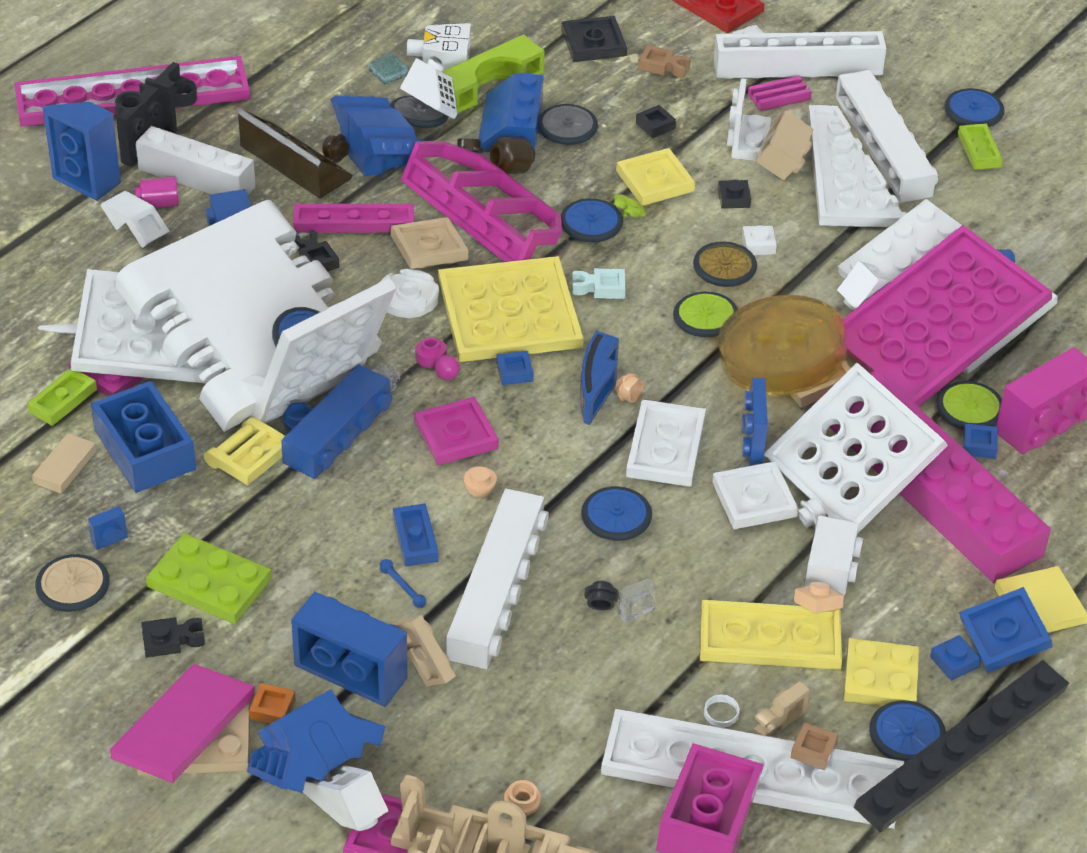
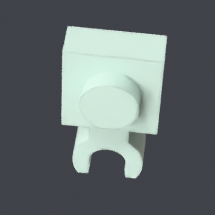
(604, 283)

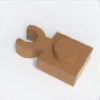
(660, 60)

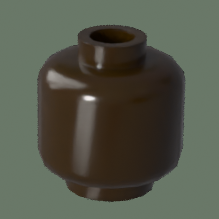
(512, 154)

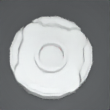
(414, 294)

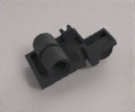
(151, 107)

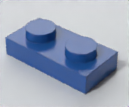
(415, 535)

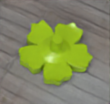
(629, 206)

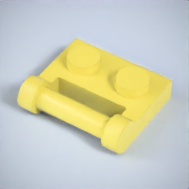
(253, 456)

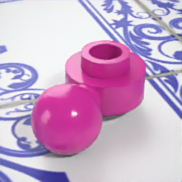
(432, 354)

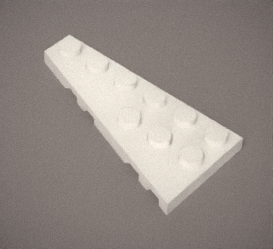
(846, 180)

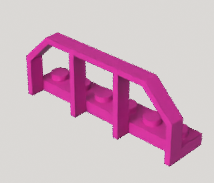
(471, 214)

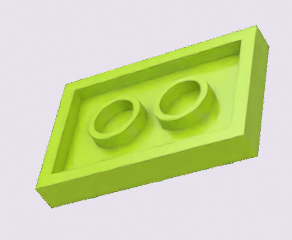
(209, 578)

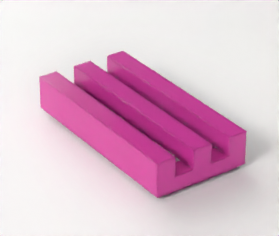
(779, 93)

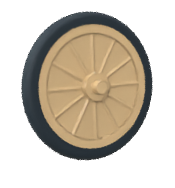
(72, 582)

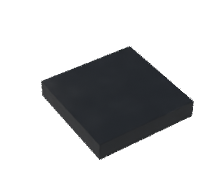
(594, 38)

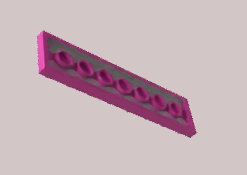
(214, 78)

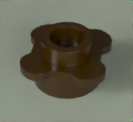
(470, 144)

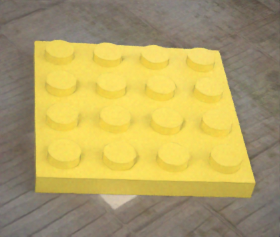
(510, 308)

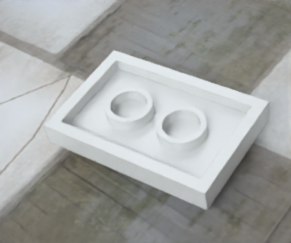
(666, 443)

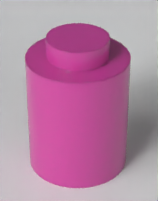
(158, 192)

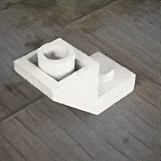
(138, 215)

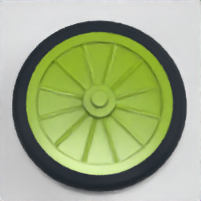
(703, 313)
(969, 404)

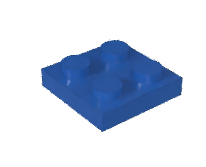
(755, 422)
(1005, 629)

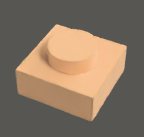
(818, 597)

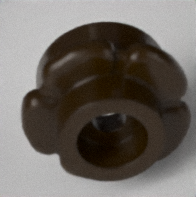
(335, 147)

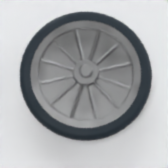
(418, 113)
(567, 124)

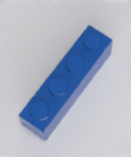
(336, 421)

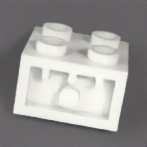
(748, 130)

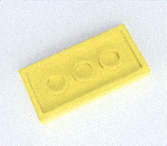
(770, 635)

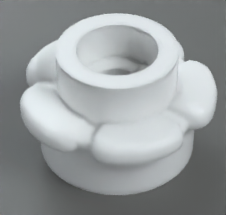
(810, 512)

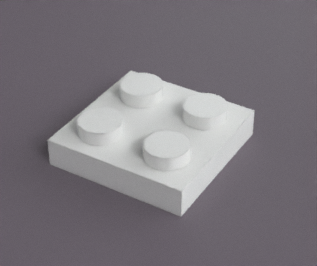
(754, 495)

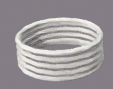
(726, 699)

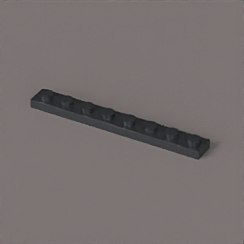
(960, 746)

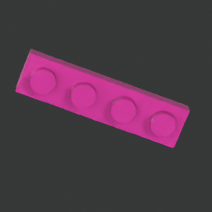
(350, 217)

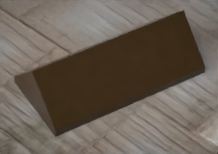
(290, 155)

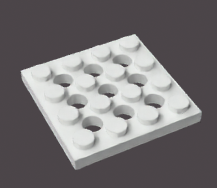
(855, 428)

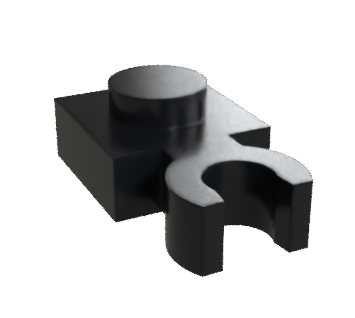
(317, 251)
(165, 636)

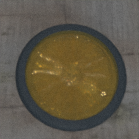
(725, 264)

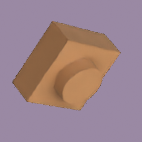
(814, 746)

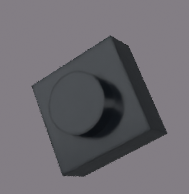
(655, 121)
(734, 194)

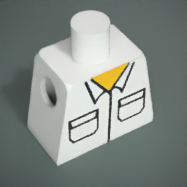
(443, 44)

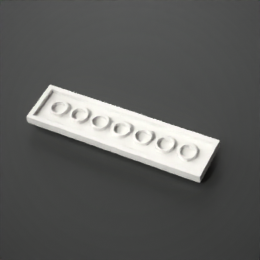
(656, 748)

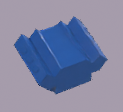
(375, 133)
(311, 743)

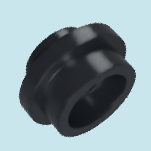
(601, 595)

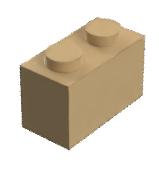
(785, 146)

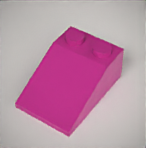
(709, 803)

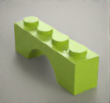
(501, 62)

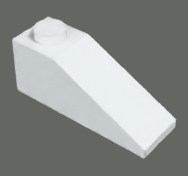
(348, 797)

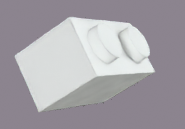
(832, 553)

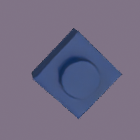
(514, 368)
(980, 440)
(107, 527)
(955, 657)

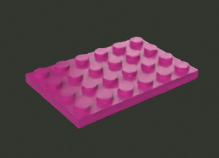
(942, 314)

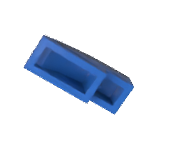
(598, 374)

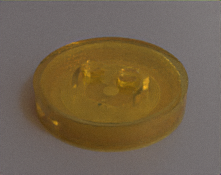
(785, 340)

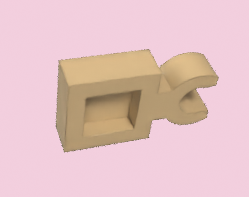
(786, 708)

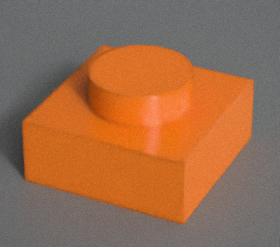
(271, 703)

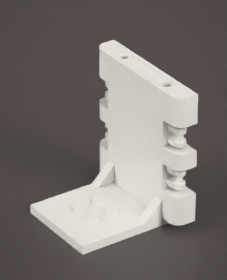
(224, 299)

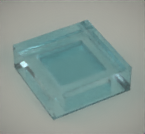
(388, 69)

